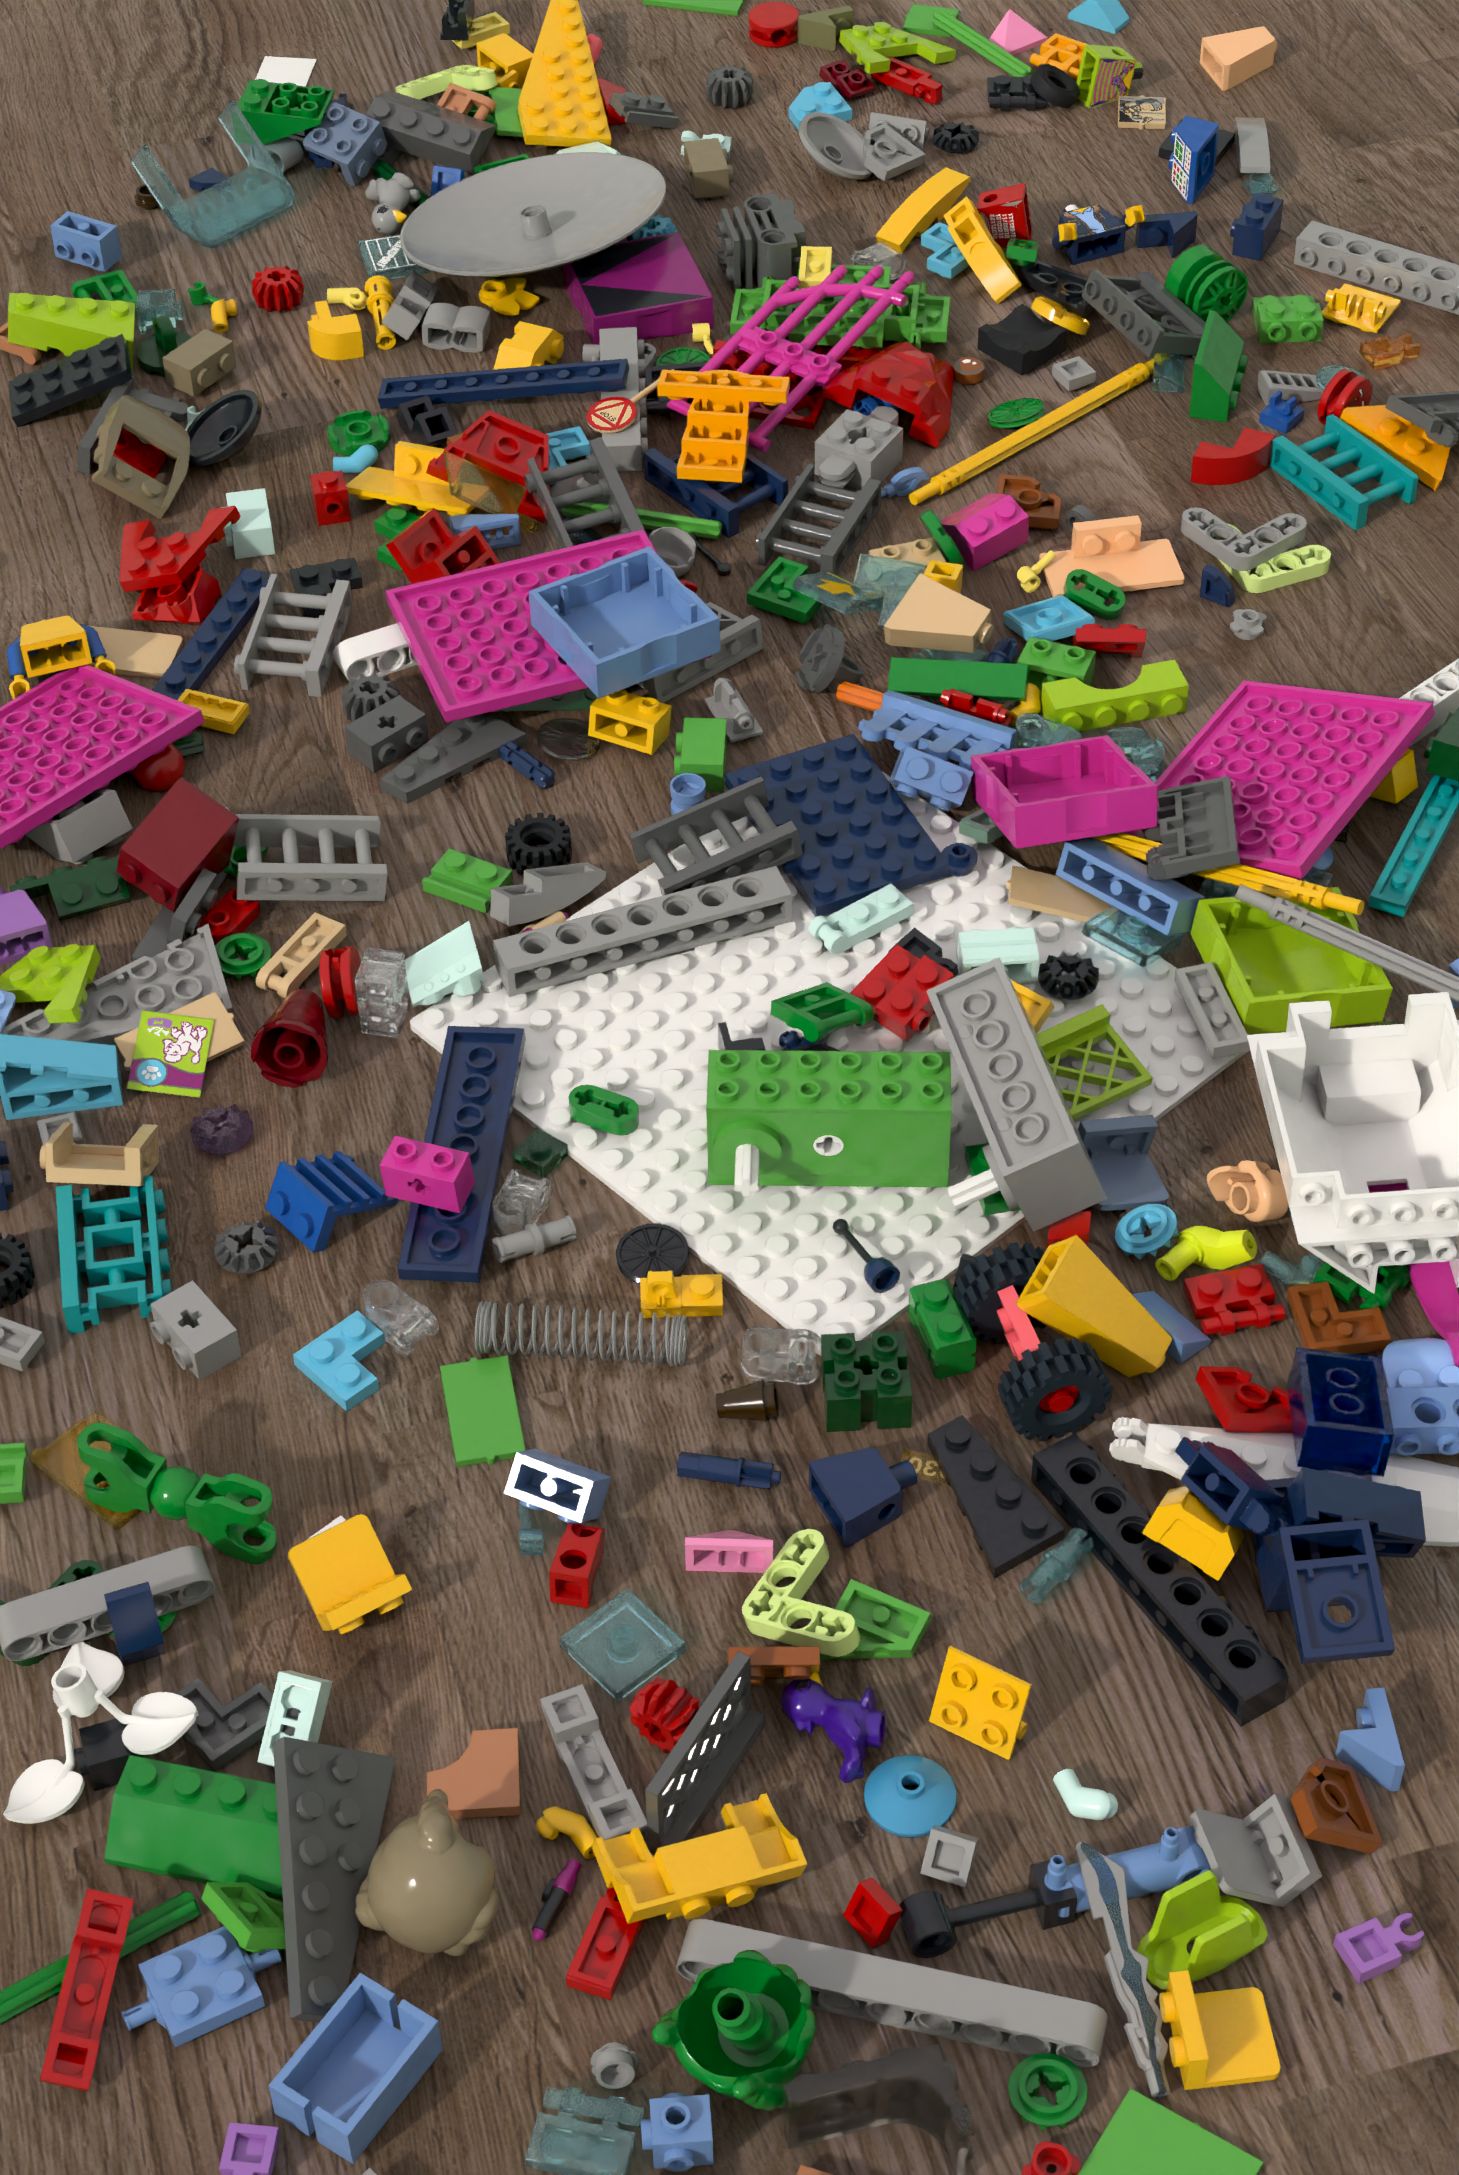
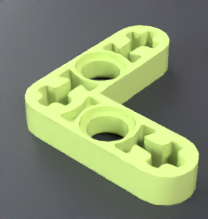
(466, 76)
(1306, 563)
(787, 1603)

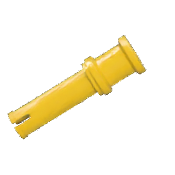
(379, 304)

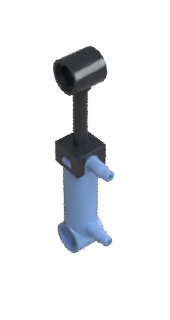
(1054, 1891)

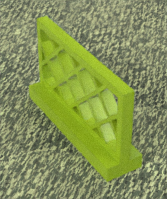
(1070, 1040)

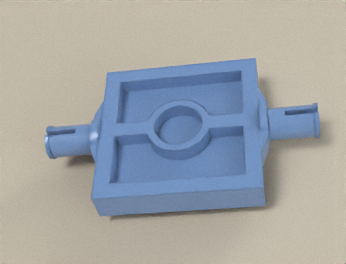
(200, 1986)

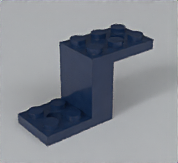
(1324, 1568)

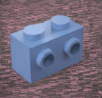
(86, 241)
(931, 778)
(557, 1486)

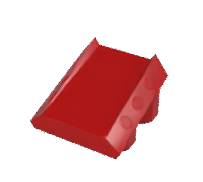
(179, 603)

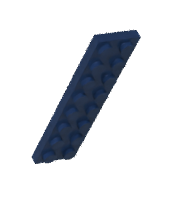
(473, 1116)

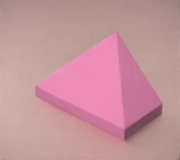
(1016, 34)
(728, 1552)

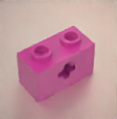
(427, 1174)

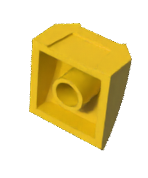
(1194, 1532)

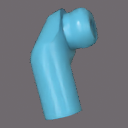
(358, 461)

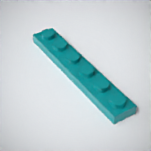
(1416, 847)

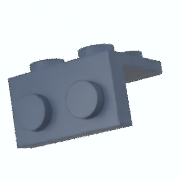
(348, 140)
(1122, 1161)

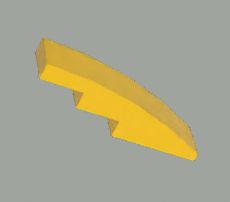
(922, 208)

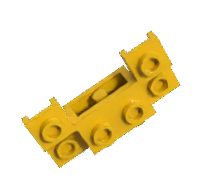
(704, 1870)

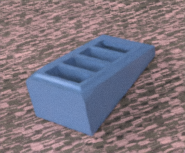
(490, 521)

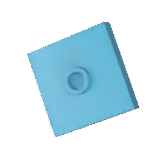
(1047, 619)

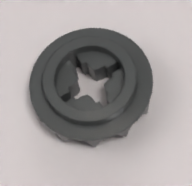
(252, 1257)

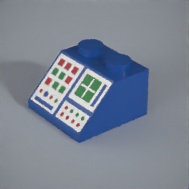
(1193, 156)

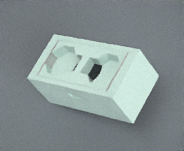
(295, 1711)

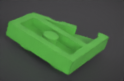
(885, 1623)
(247, 1914)

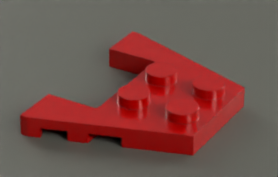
(502, 449)
(168, 560)

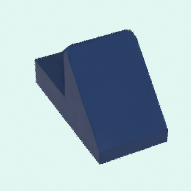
(1168, 230)

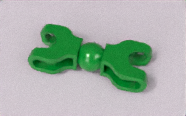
(177, 1493)

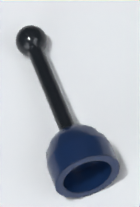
(878, 1273)

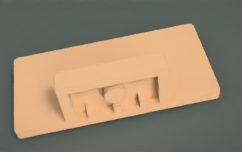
(1115, 554)

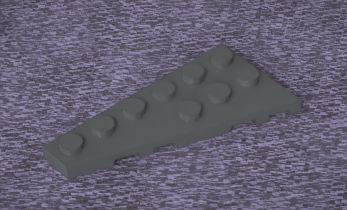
(328, 1833)

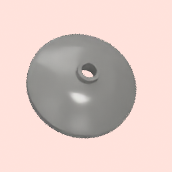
(833, 145)

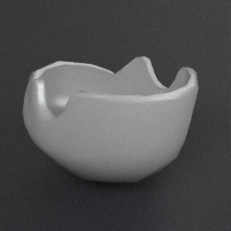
(674, 548)

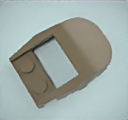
(150, 428)

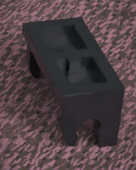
(458, 20)

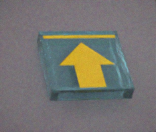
(837, 593)

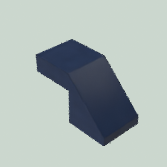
(135, 1623)

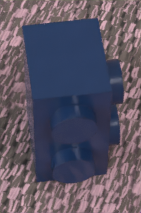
(1257, 226)

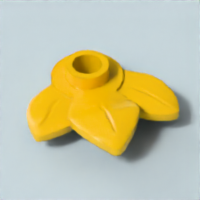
(507, 296)

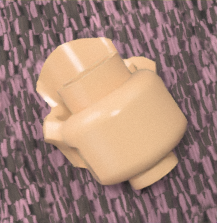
(1250, 1190)

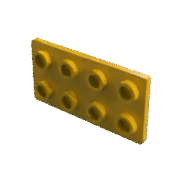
(409, 482)

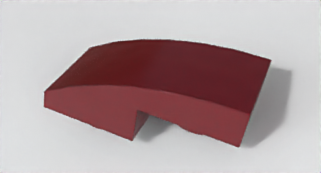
(846, 81)

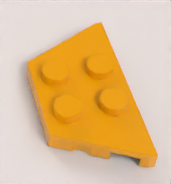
(1400, 440)

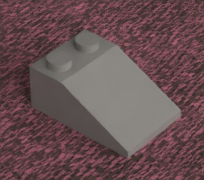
(83, 828)

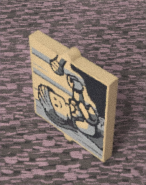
(1141, 112)

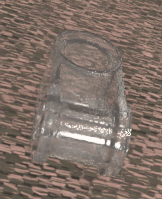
(881, 255)
(520, 1202)
(398, 1316)
(776, 1353)

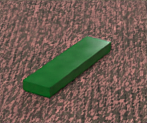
(977, 679)

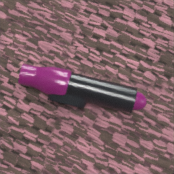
(554, 1899)

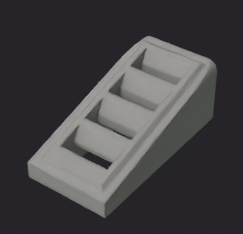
(1290, 385)

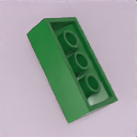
(195, 1825)

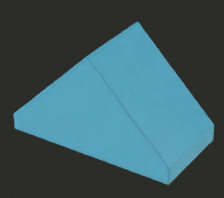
(1101, 14)

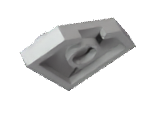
(889, 153)

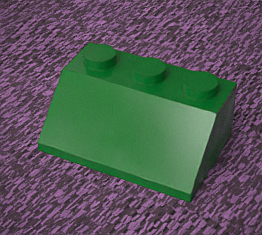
(1217, 371)

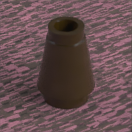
(749, 1402)

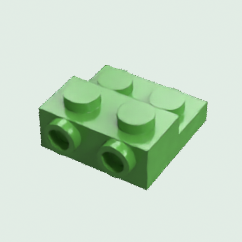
(1287, 319)

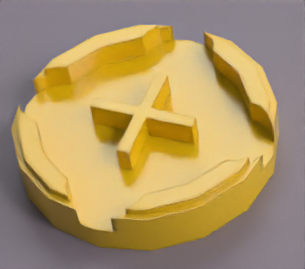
(1055, 313)

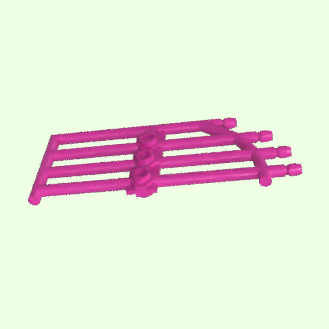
(796, 357)

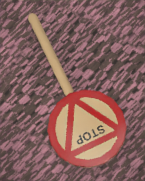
(616, 413)

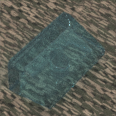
(1168, 373)

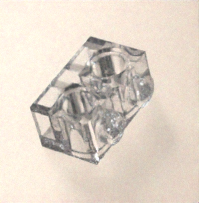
(382, 992)

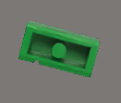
(942, 1328)

